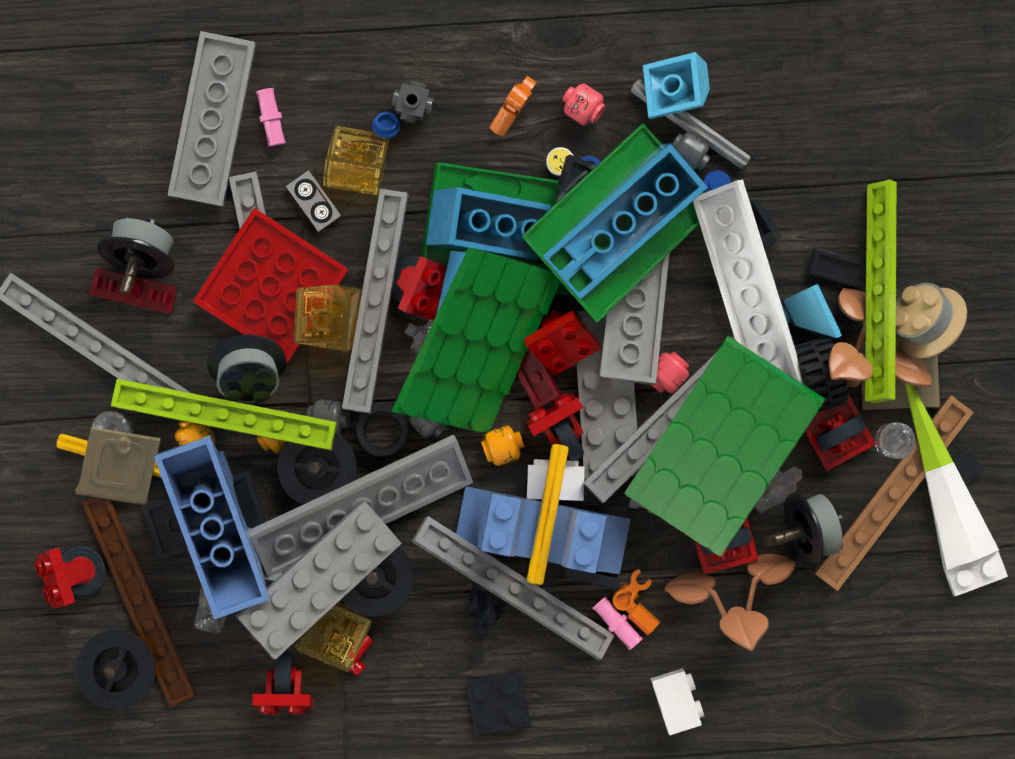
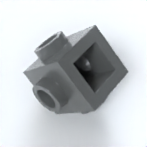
(414, 112)

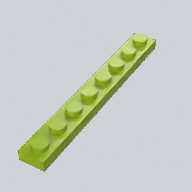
(881, 290)
(224, 414)

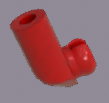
(357, 666)

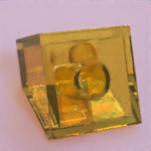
(355, 160)
(327, 316)
(335, 637)

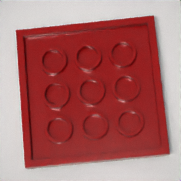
(260, 277)

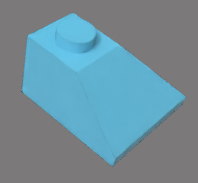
(675, 85)
(810, 313)

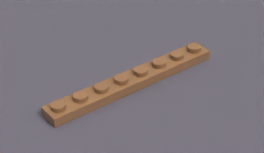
(889, 499)

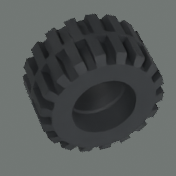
(814, 365)

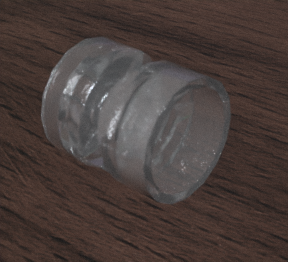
(114, 421)
(894, 440)

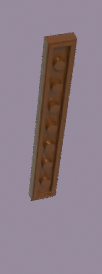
(139, 599)

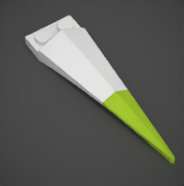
(965, 543)

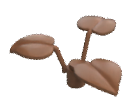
(849, 364)
(739, 625)

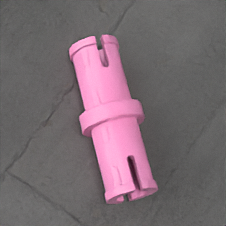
(270, 117)
(617, 623)

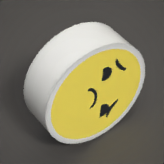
(556, 160)

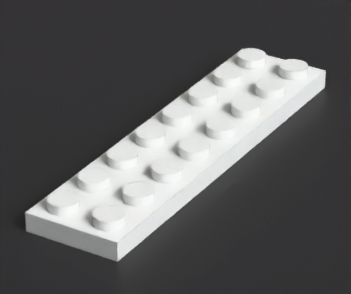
(745, 276)

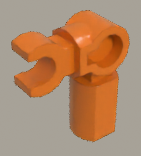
(511, 108)
(624, 601)

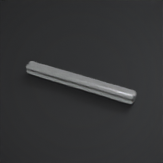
(702, 131)

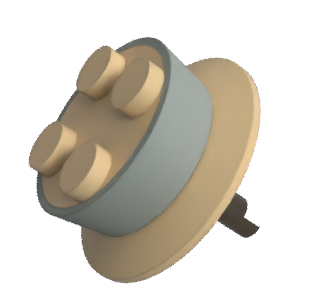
(929, 319)

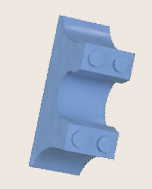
(509, 523)
(213, 526)

